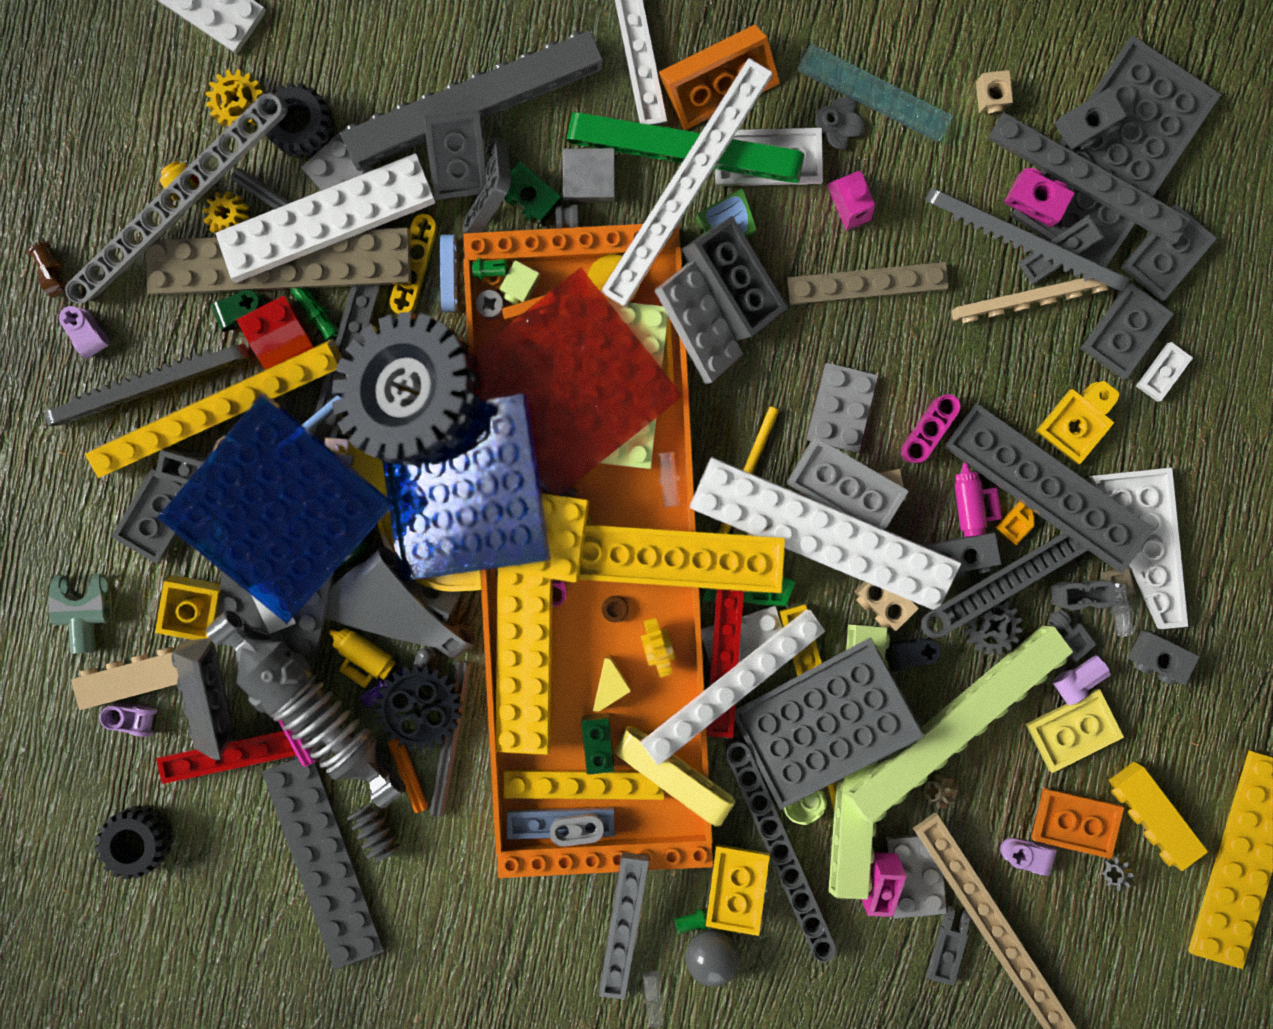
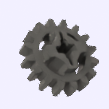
(999, 634)

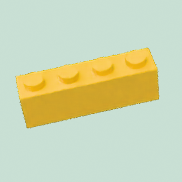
(1158, 816)

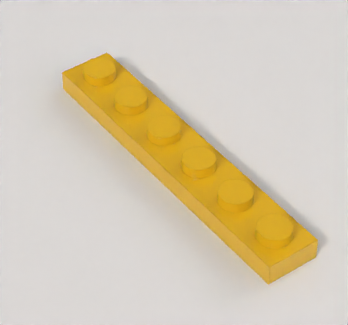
(579, 785)

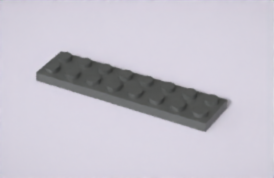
(1049, 488)
(324, 862)

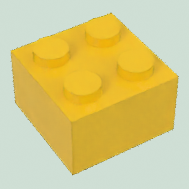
(187, 607)

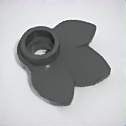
(844, 122)

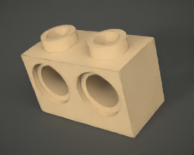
(882, 603)

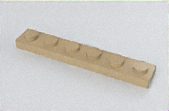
(1022, 300)

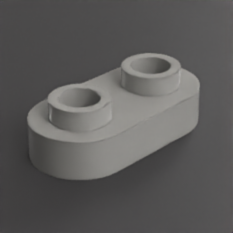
(577, 829)

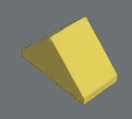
(611, 685)

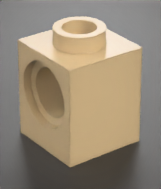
(996, 81)

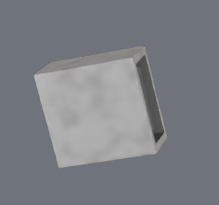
(588, 175)

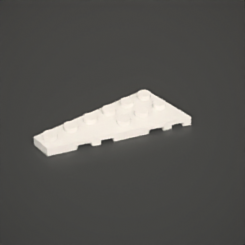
(1158, 562)

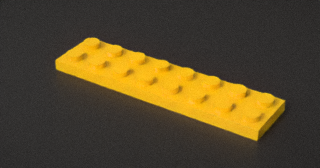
(682, 558)
(523, 663)
(1240, 870)

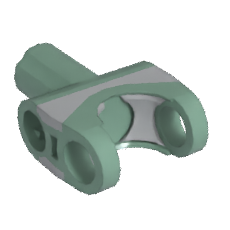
(80, 613)

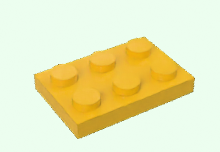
(737, 889)

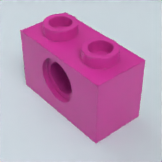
(1023, 197)
(887, 884)

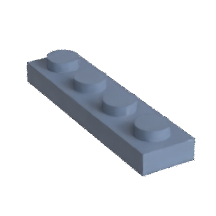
(537, 822)

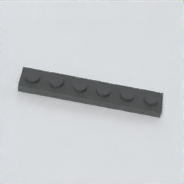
(623, 925)

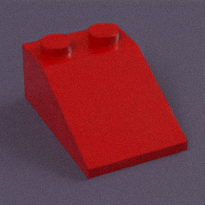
(276, 332)

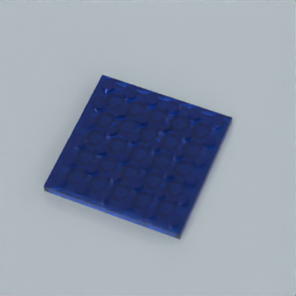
(474, 502)
(275, 508)

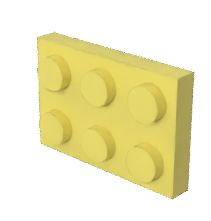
(1074, 731)

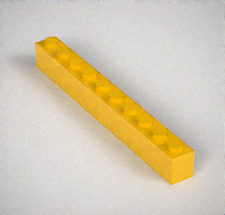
(214, 409)

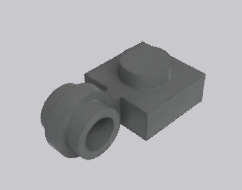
(1074, 636)

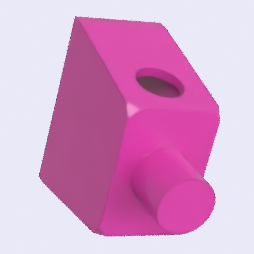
(851, 199)

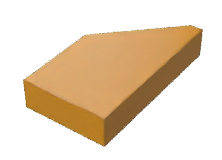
(1016, 523)

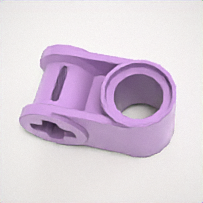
(86, 334)
(134, 718)
(1032, 855)

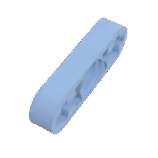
(448, 273)

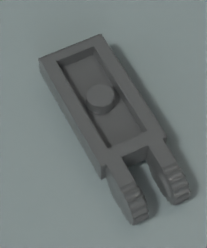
(949, 948)

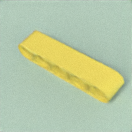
(676, 778)

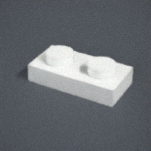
(1164, 371)

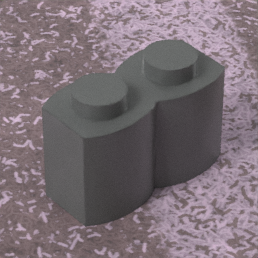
(1083, 594)

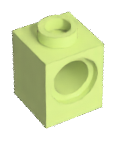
(519, 283)

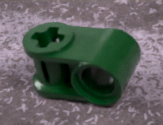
(231, 308)

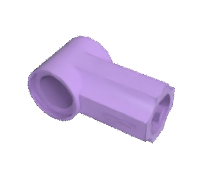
(1075, 683)

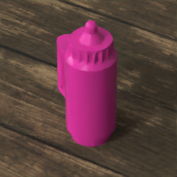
(971, 502)

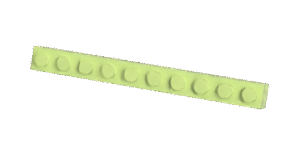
(958, 723)
(851, 834)

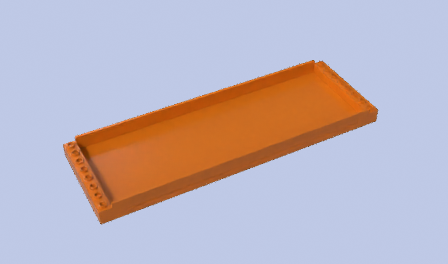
(580, 633)

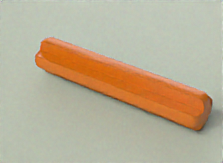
(408, 775)

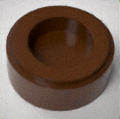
(614, 608)

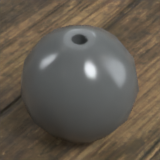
(712, 958)

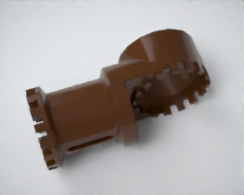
(47, 268)

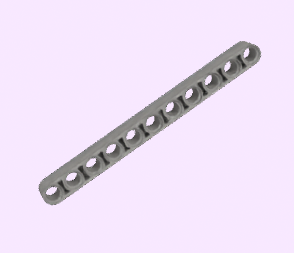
(163, 205)

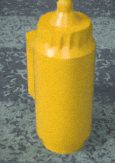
(363, 654)

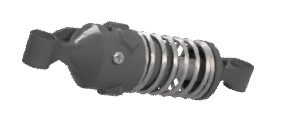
(286, 690)

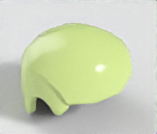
(807, 809)

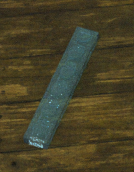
(874, 93)

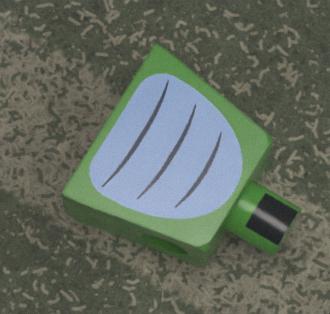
(732, 205)

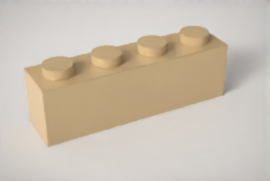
(125, 680)

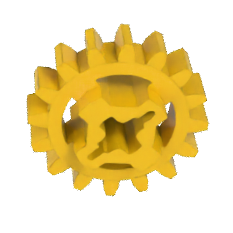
(228, 89)
(658, 647)

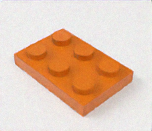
(1077, 823)

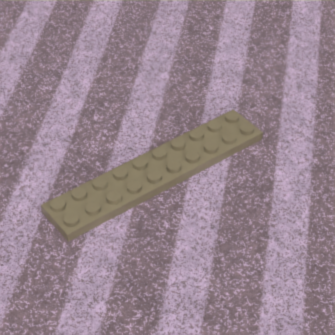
(361, 260)

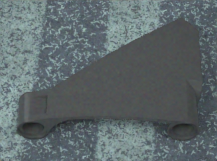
(380, 603)

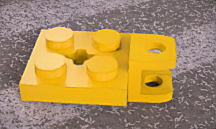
(1089, 411)

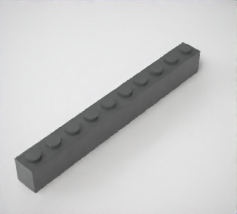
(486, 92)

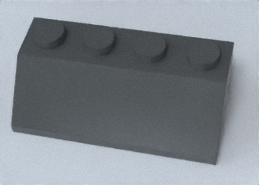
(735, 278)
(203, 696)

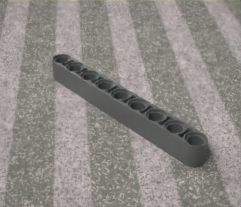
(786, 860)

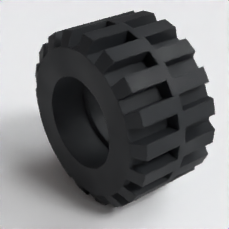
(317, 130)
(117, 854)

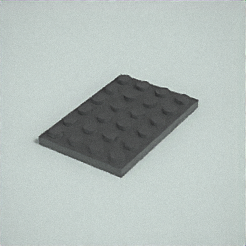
(827, 723)

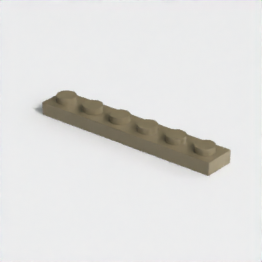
(867, 283)

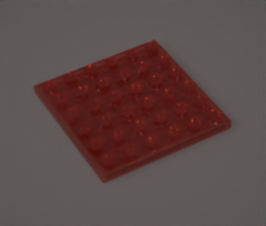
(582, 377)

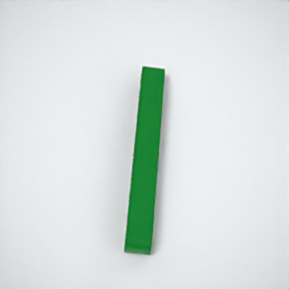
(675, 144)

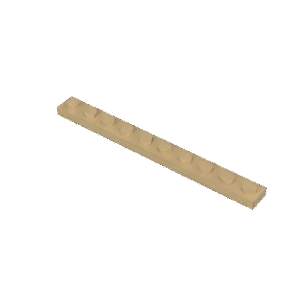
(992, 924)

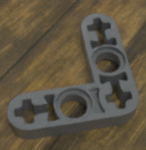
(497, 186)

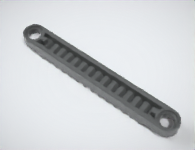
(1027, 240)
(146, 384)
(1002, 584)

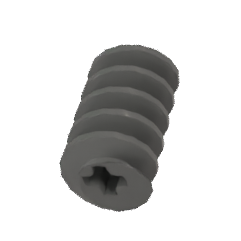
(374, 832)

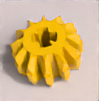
(218, 208)

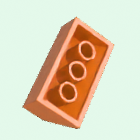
(703, 79)

